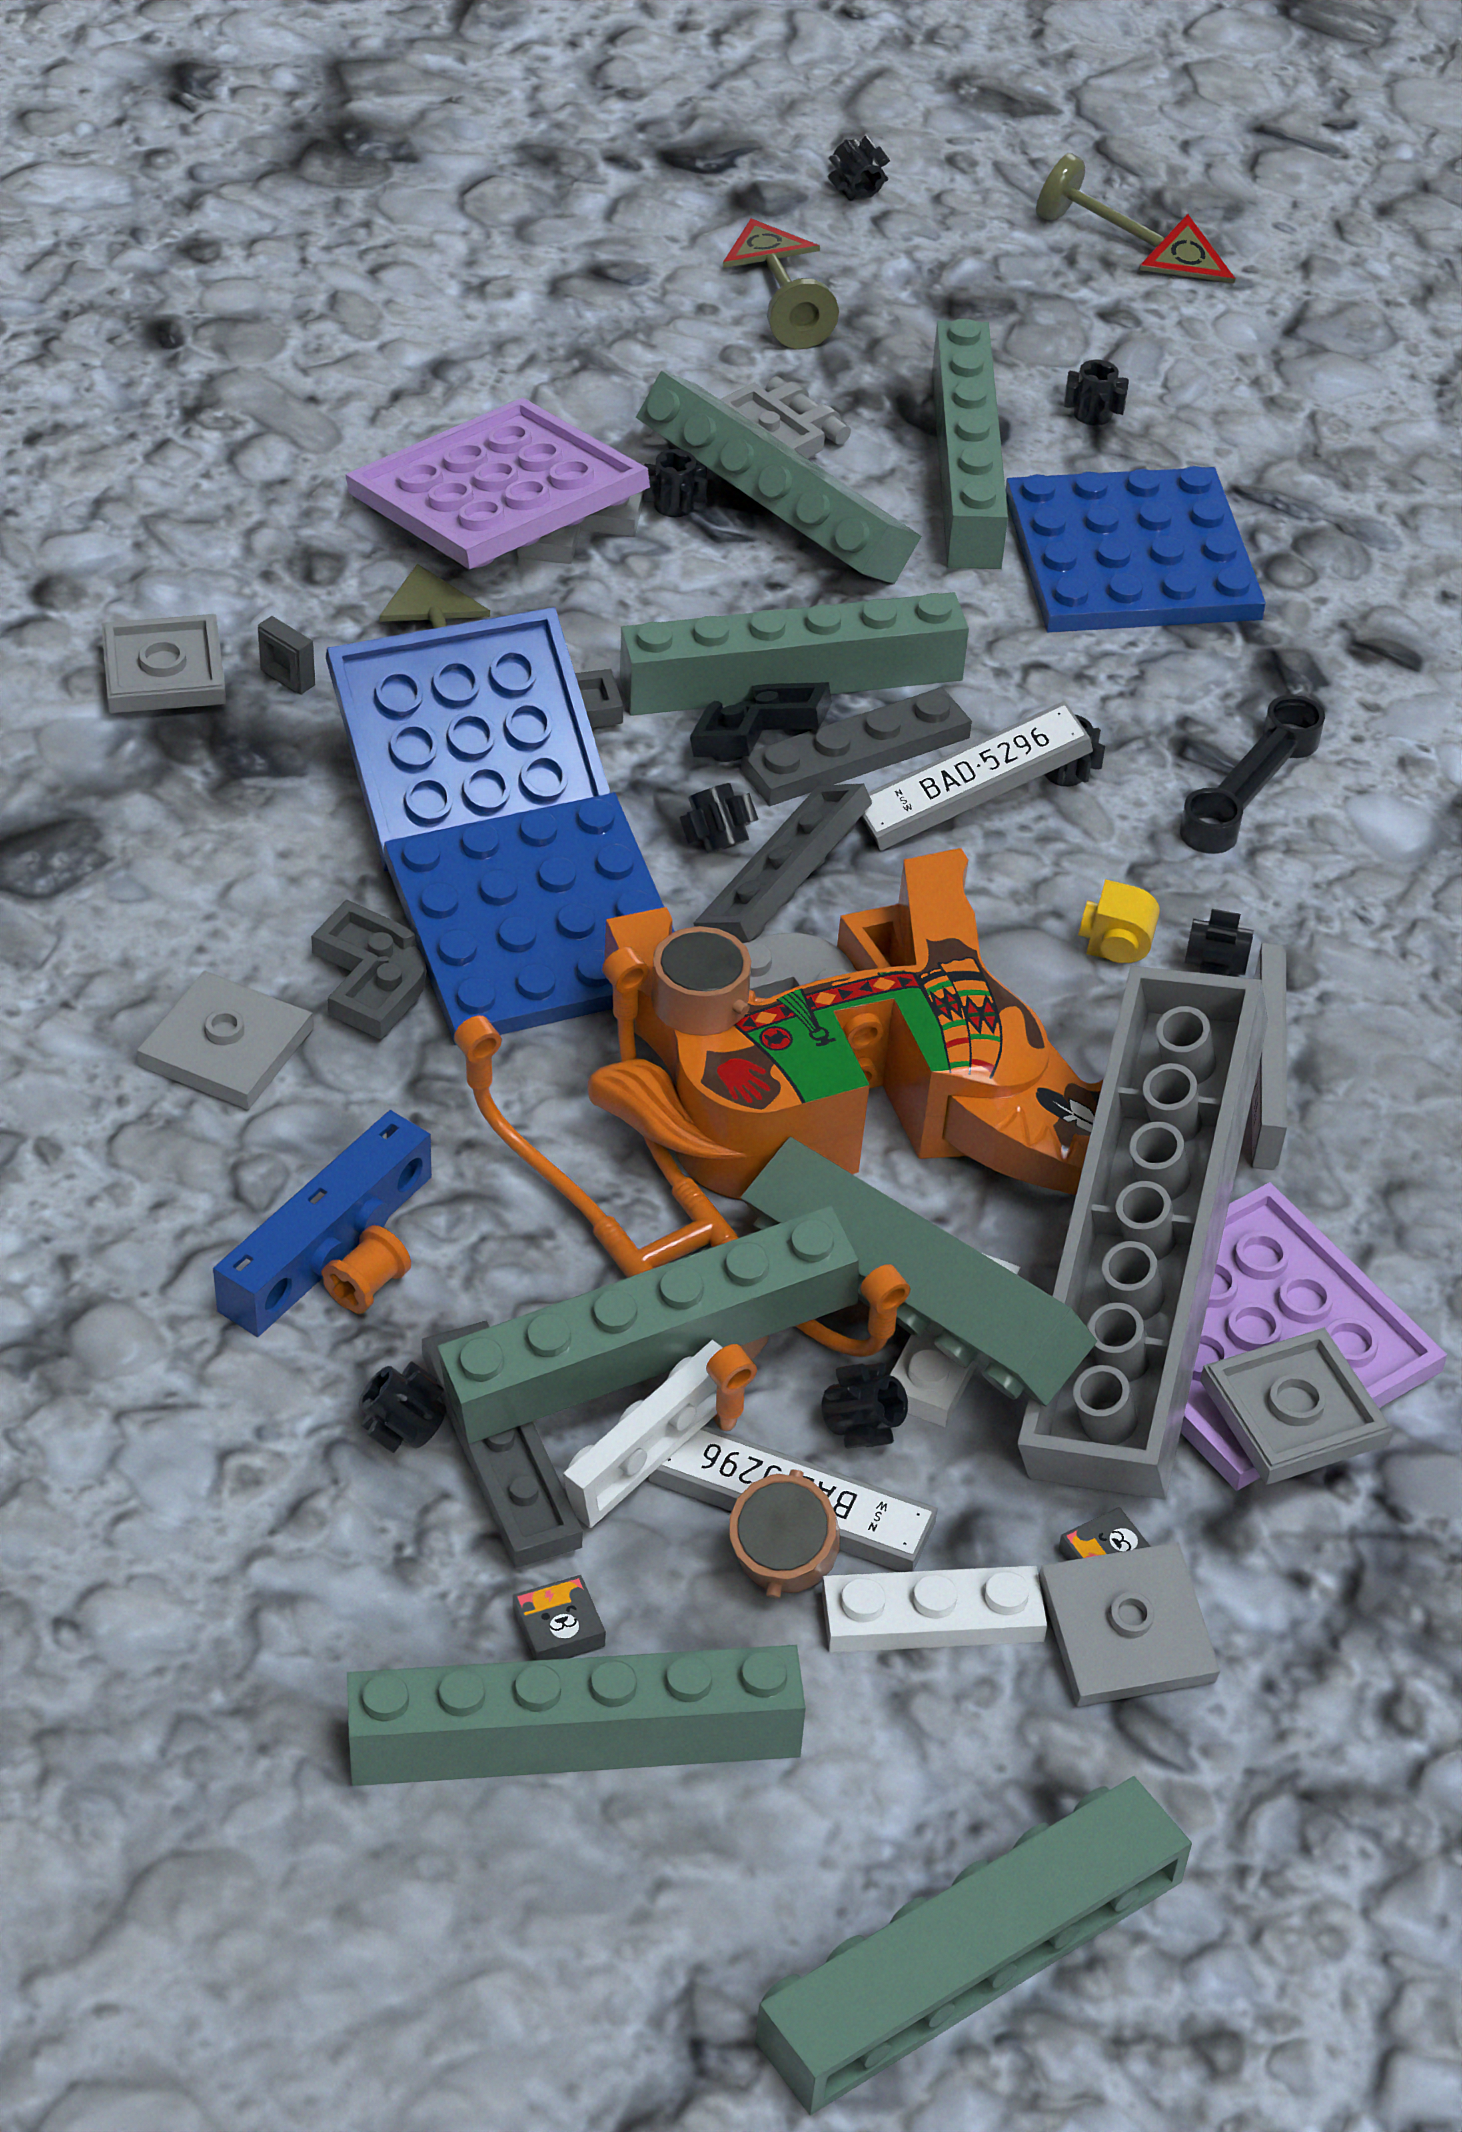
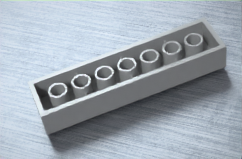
(1149, 1227)

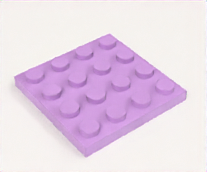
(497, 482)
(1282, 1281)

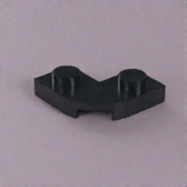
(736, 728)

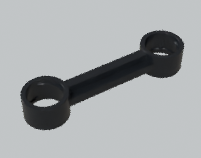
(1251, 774)

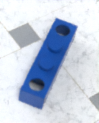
(303, 1237)

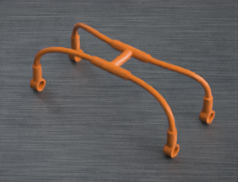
(731, 1365)

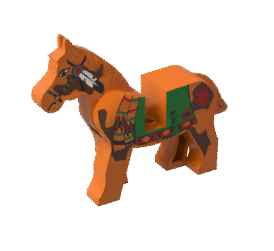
(917, 1017)

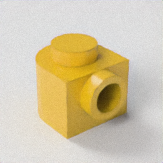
(1121, 923)

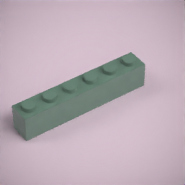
(969, 445)
(779, 478)
(844, 644)
(955, 1293)
(648, 1323)
(575, 1714)
(969, 1942)

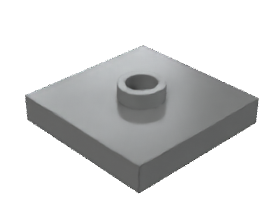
(163, 663)
(225, 1039)
(1295, 1405)
(1128, 1624)

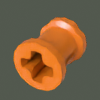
(366, 1269)

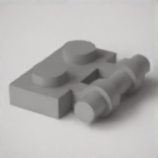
(790, 415)

